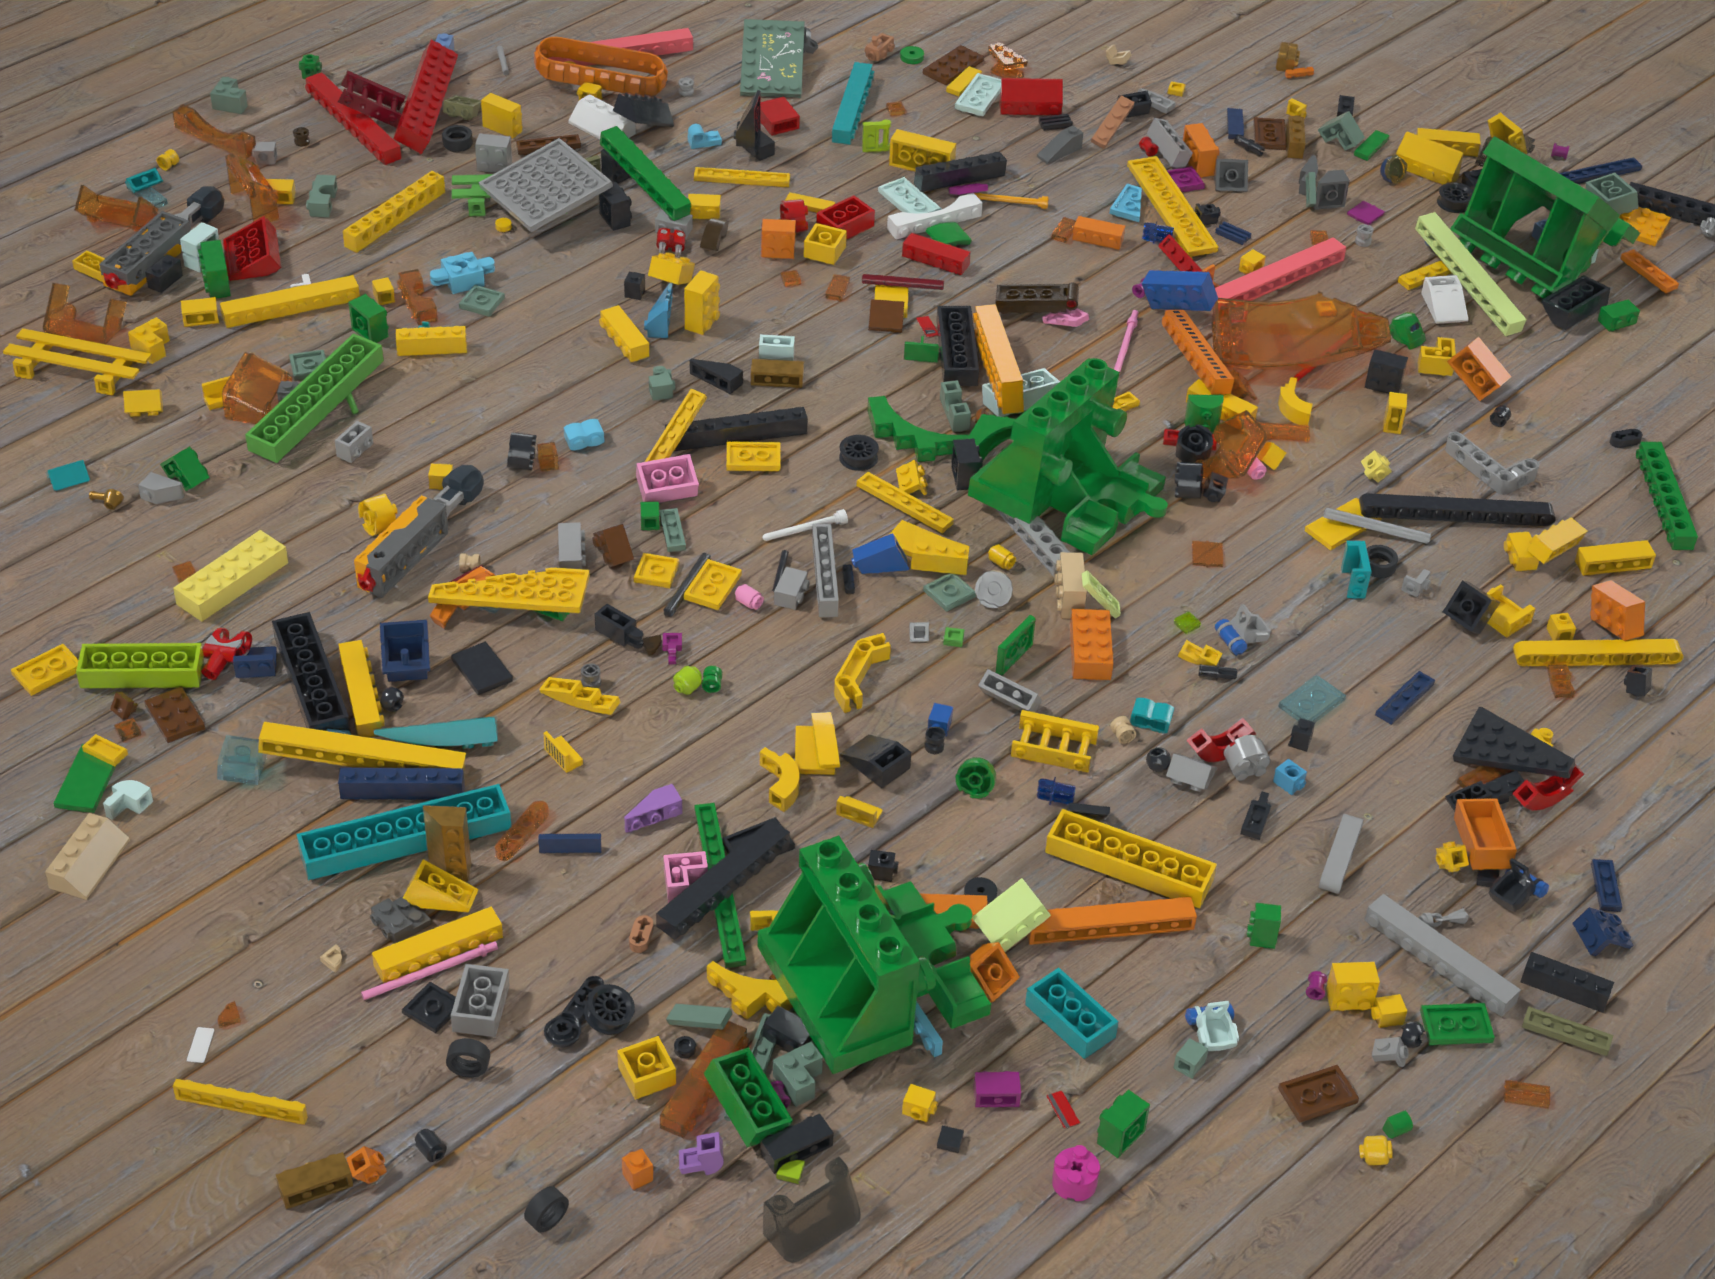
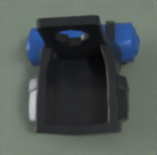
(1516, 887)

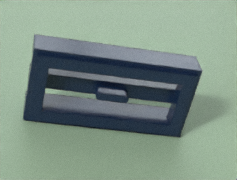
(1233, 233)

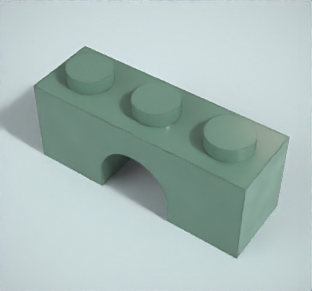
(320, 196)
(956, 411)

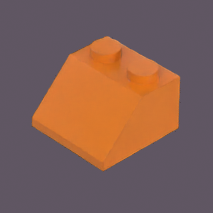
(993, 970)

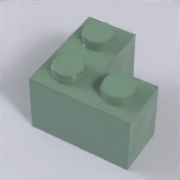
(228, 97)
(1344, 129)
(797, 1072)

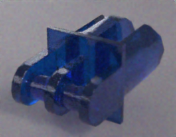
(1156, 232)
(1055, 791)

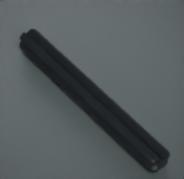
(678, 596)

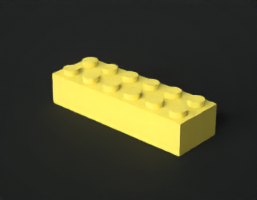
(230, 575)

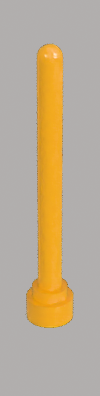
(1041, 202)

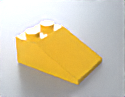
(439, 890)

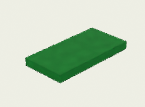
(84, 783)

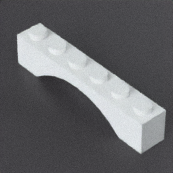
(963, 209)

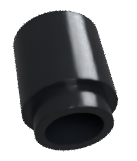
(430, 1145)

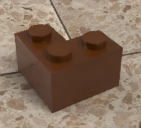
(615, 545)

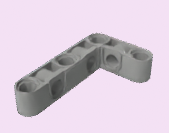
(1489, 470)

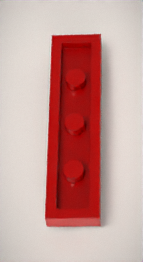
(1178, 255)

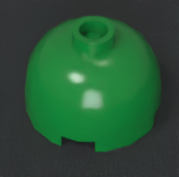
(976, 777)

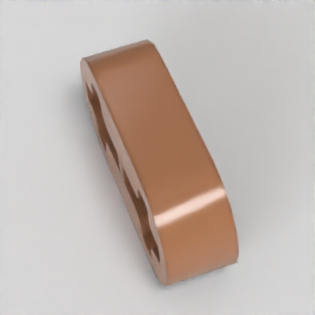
(637, 933)

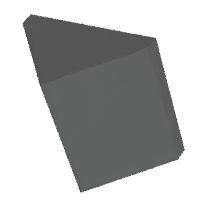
(1231, 175)

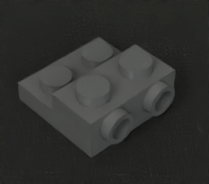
(399, 919)

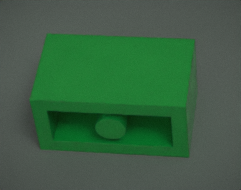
(1618, 315)
(1264, 925)

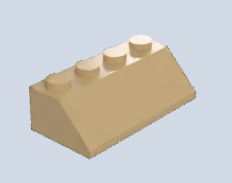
(86, 857)

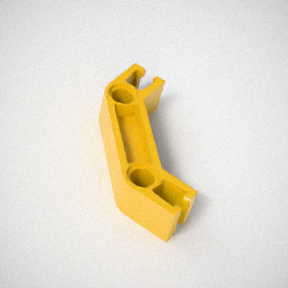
(863, 654)

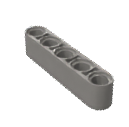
(1341, 853)

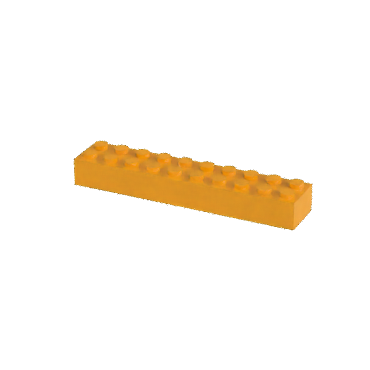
(998, 359)

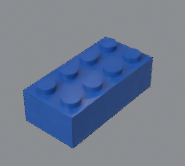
(1180, 290)

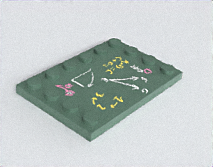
(772, 58)

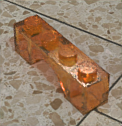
(411, 286)

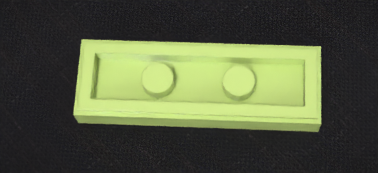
(1101, 594)

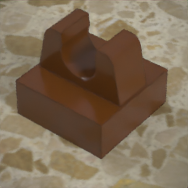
(123, 705)

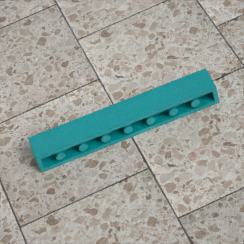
(852, 103)

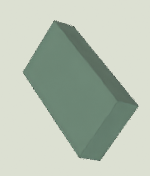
(1310, 189)

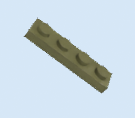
(1567, 1031)

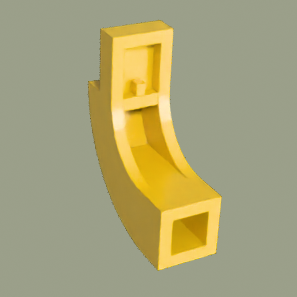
(786, 790)

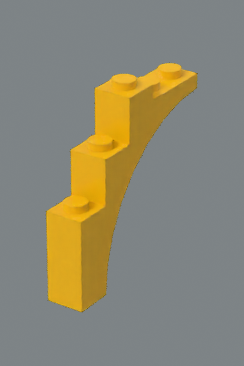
(746, 992)

